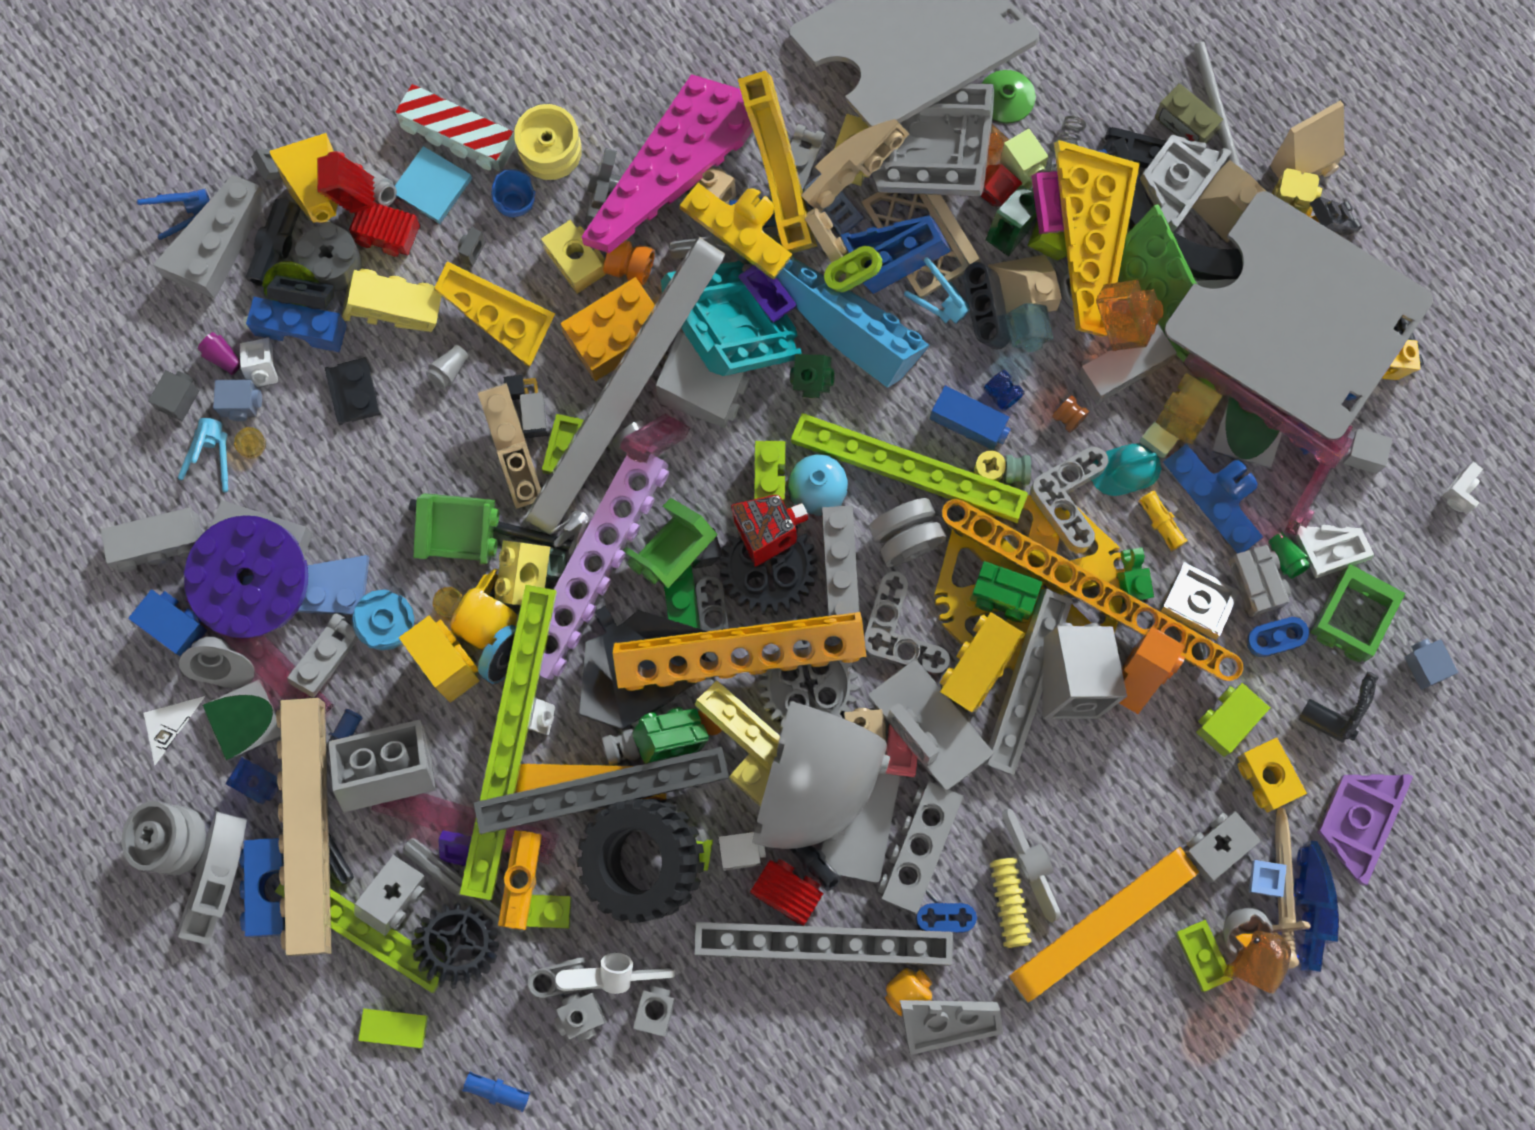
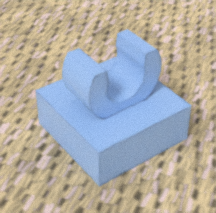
(1267, 878)

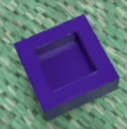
(454, 847)

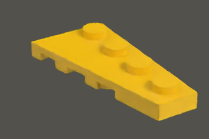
(500, 313)

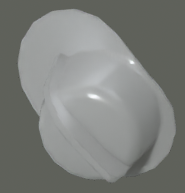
(215, 663)

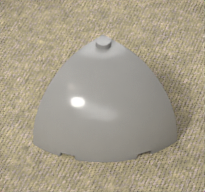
(818, 778)

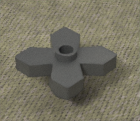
(602, 183)

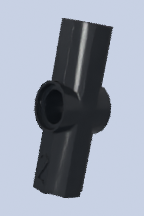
(273, 240)

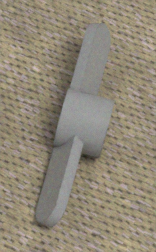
(1034, 865)

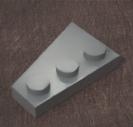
(948, 1023)

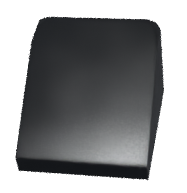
(708, 555)

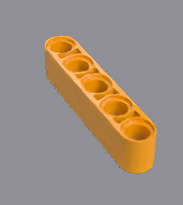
(541, 775)

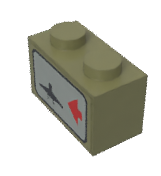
(1188, 116)

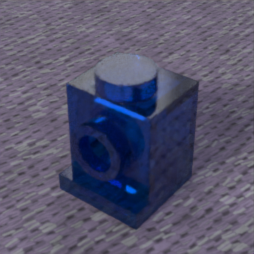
(242, 774)

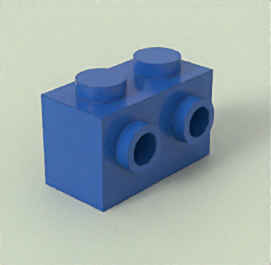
(167, 623)

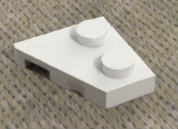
(1333, 548)

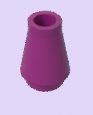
(218, 352)

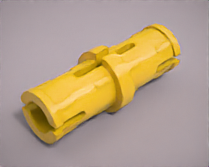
(1162, 521)

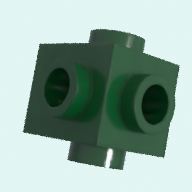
(812, 375)

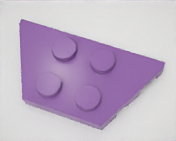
(1362, 818)

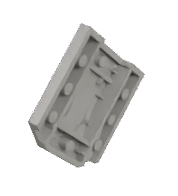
(944, 147)

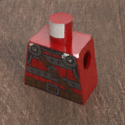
(767, 526)

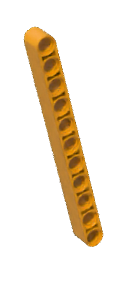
(1074, 587)

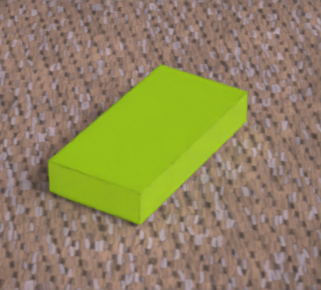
(393, 1028)

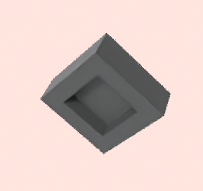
(265, 164)
(471, 246)

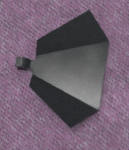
(600, 693)

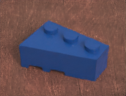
(900, 247)

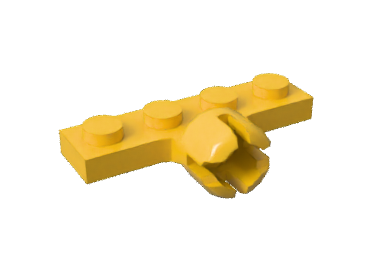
(739, 226)

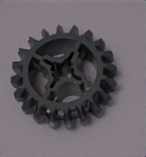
(443, 940)

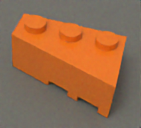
(1149, 666)

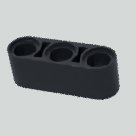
(978, 296)

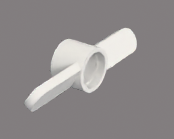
(612, 976)

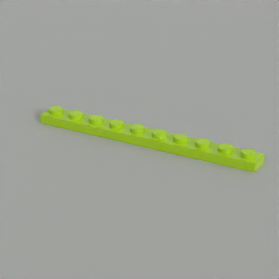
(510, 734)

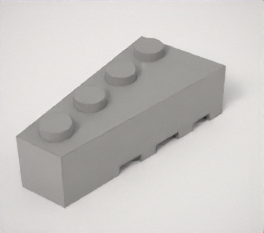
(214, 238)

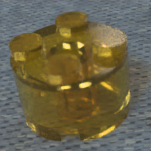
(1189, 409)

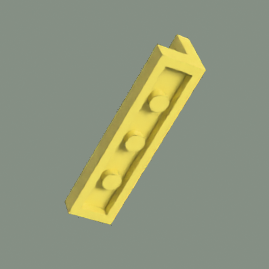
(739, 723)

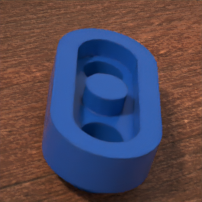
(1276, 637)

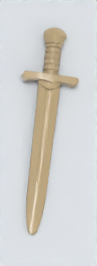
(1286, 904)

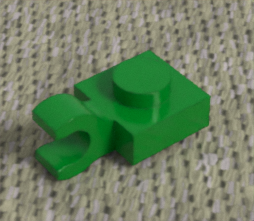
(1135, 579)

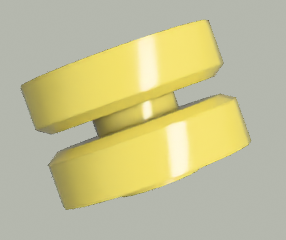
(548, 142)

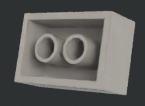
(381, 766)

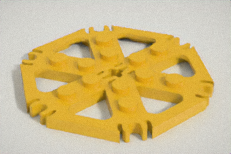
(1042, 532)

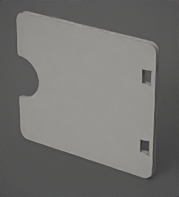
(912, 48)
(1301, 317)

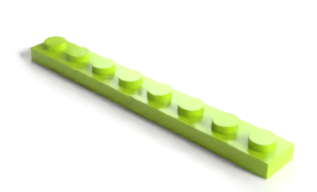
(909, 467)

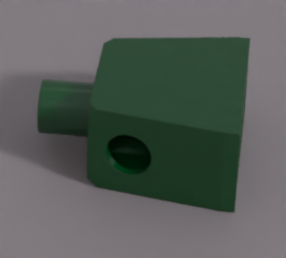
(1018, 212)

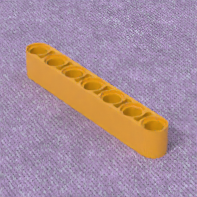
(1103, 924)

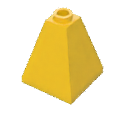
(299, 173)

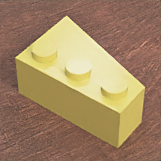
(391, 301)

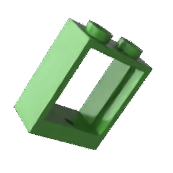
(1369, 587)

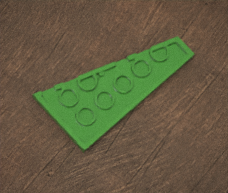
(1158, 264)

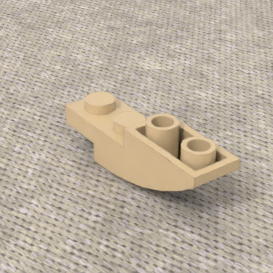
(858, 153)
(510, 444)

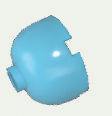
(818, 483)

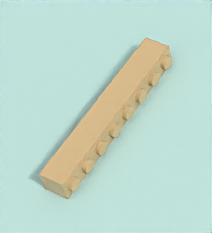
(304, 827)

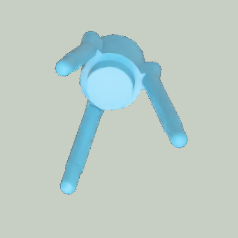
(954, 306)
(207, 435)

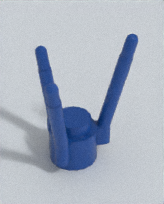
(193, 202)

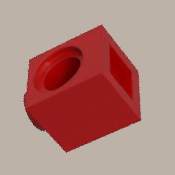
(999, 184)

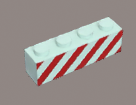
(455, 128)

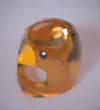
(1261, 961)

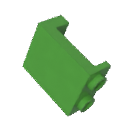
(455, 527)
(672, 546)

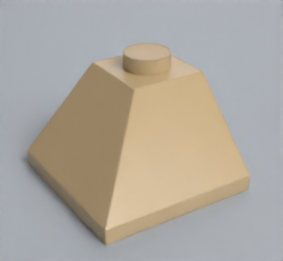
(1226, 198)
(1028, 281)

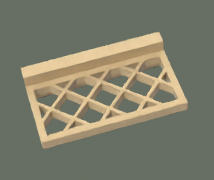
(948, 225)

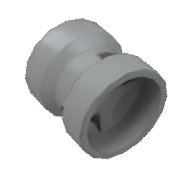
(627, 745)

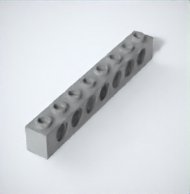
(823, 944)

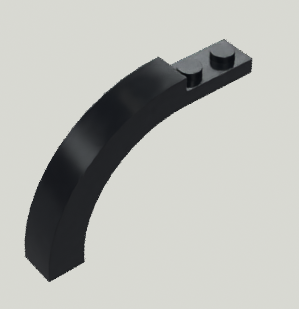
(1202, 261)

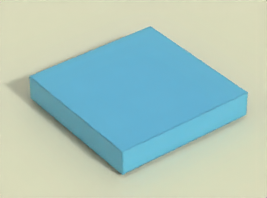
(432, 185)

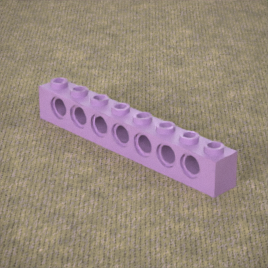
(611, 555)

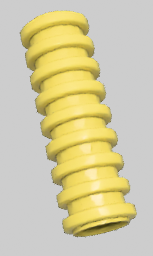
(1010, 902)

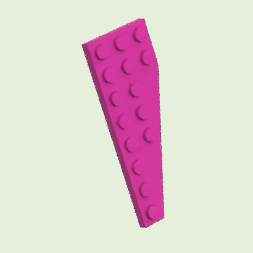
(689, 139)

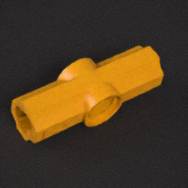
(515, 901)

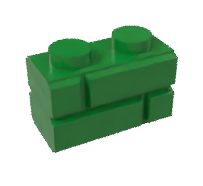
(1005, 591)
(670, 734)

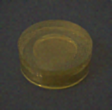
(250, 442)

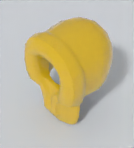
(480, 615)

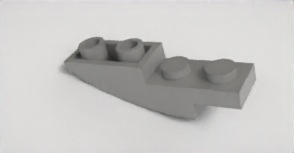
(213, 878)

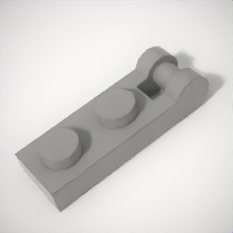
(805, 158)
(323, 657)

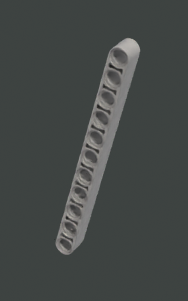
(625, 385)

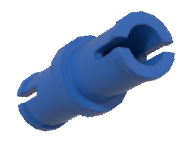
(496, 1091)

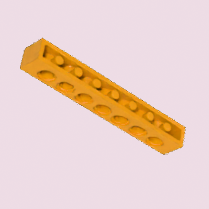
(751, 638)

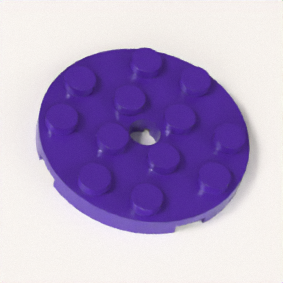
(277, 581)

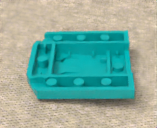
(732, 328)

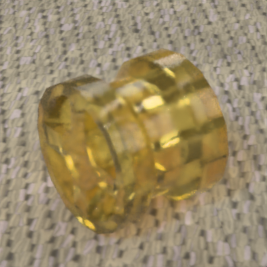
(446, 597)

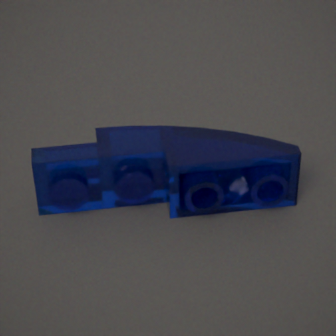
(1317, 892)

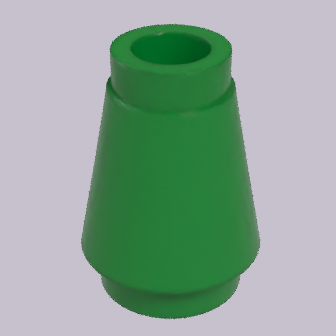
(1291, 557)

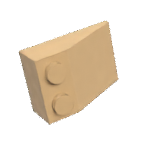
(1313, 144)

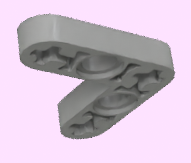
(1060, 490)
(886, 630)

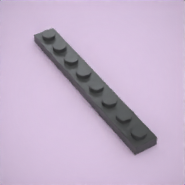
(600, 790)

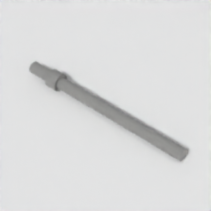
(1215, 100)

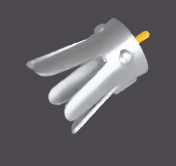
(576, 526)

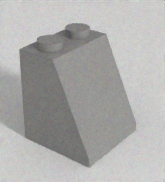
(696, 391)
(1081, 672)

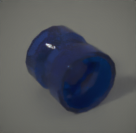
(1003, 389)

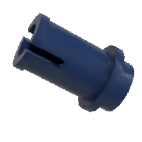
(346, 725)

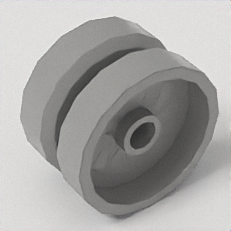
(907, 532)
(163, 838)

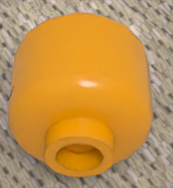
(908, 986)

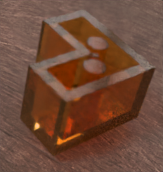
(1128, 314)

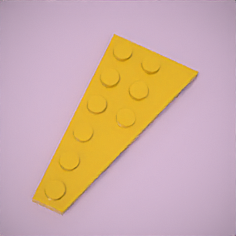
(1096, 215)

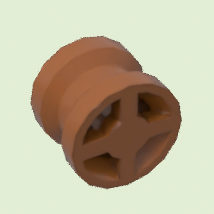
(1070, 414)

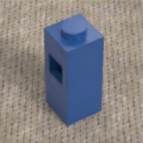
(970, 418)

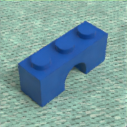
(315, 326)
(260, 861)

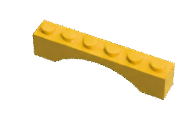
(775, 149)

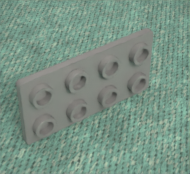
(931, 725)
(862, 845)

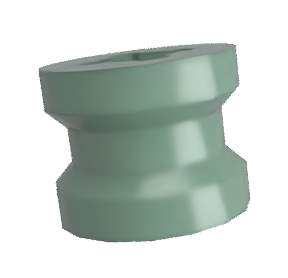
(1017, 470)

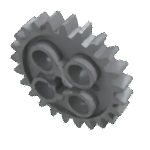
(836, 680)

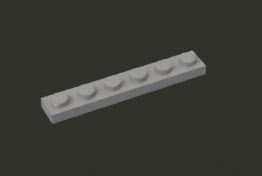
(1025, 684)

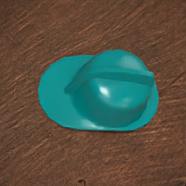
(1128, 470)

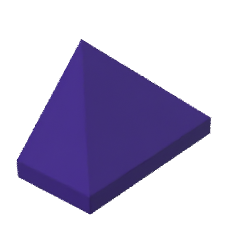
(767, 293)

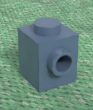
(236, 399)
(1430, 663)

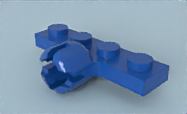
(1218, 495)

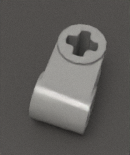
(552, 972)

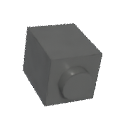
(174, 394)

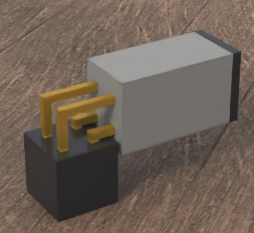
(531, 405)

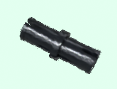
(814, 862)

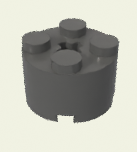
(326, 242)

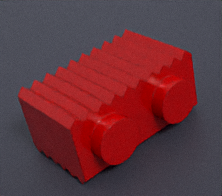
(345, 182)
(385, 228)
(787, 892)

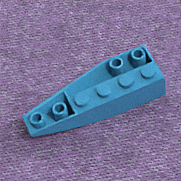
(854, 325)

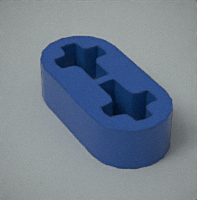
(946, 925)

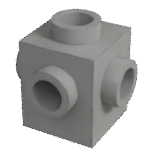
(591, 1012)

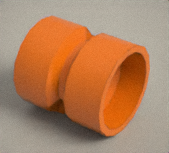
(630, 262)

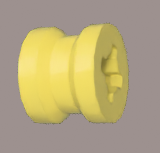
(989, 471)

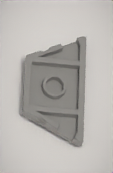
(1180, 176)

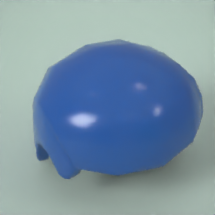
(513, 193)

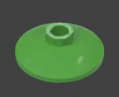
(1014, 106)

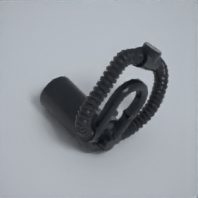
(1335, 724)

